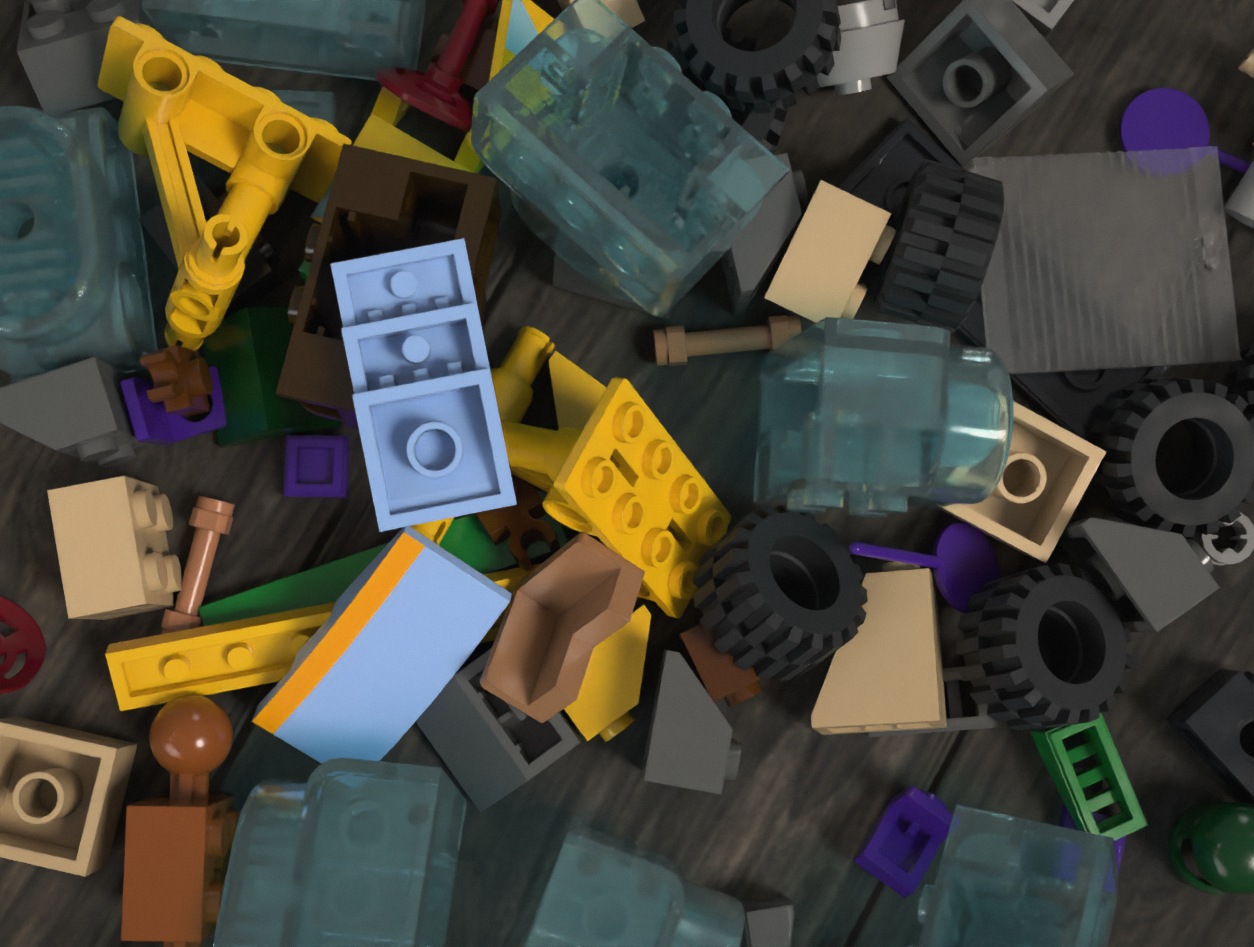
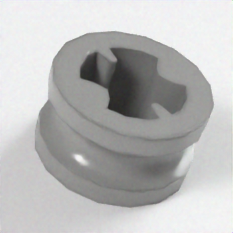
(1244, 542)

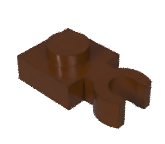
(179, 380)
(520, 523)

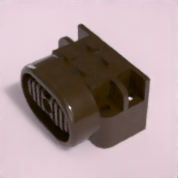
(374, 209)

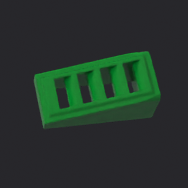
(1108, 767)

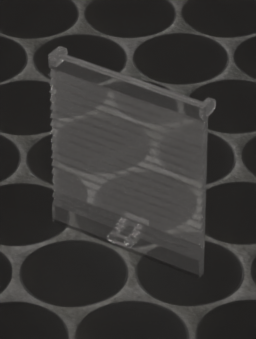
(1109, 261)

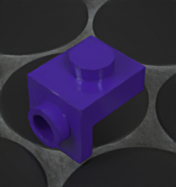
(905, 839)

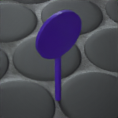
(1169, 121)
(959, 559)

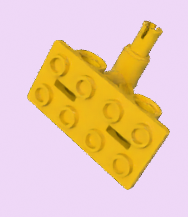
(192, 105)
(610, 479)

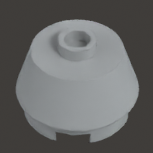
(868, 45)

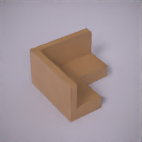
(555, 624)

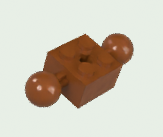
(181, 839)

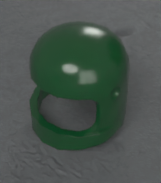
(1220, 845)

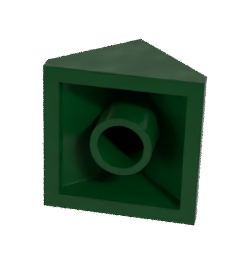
(249, 362)

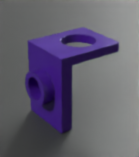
(161, 428)

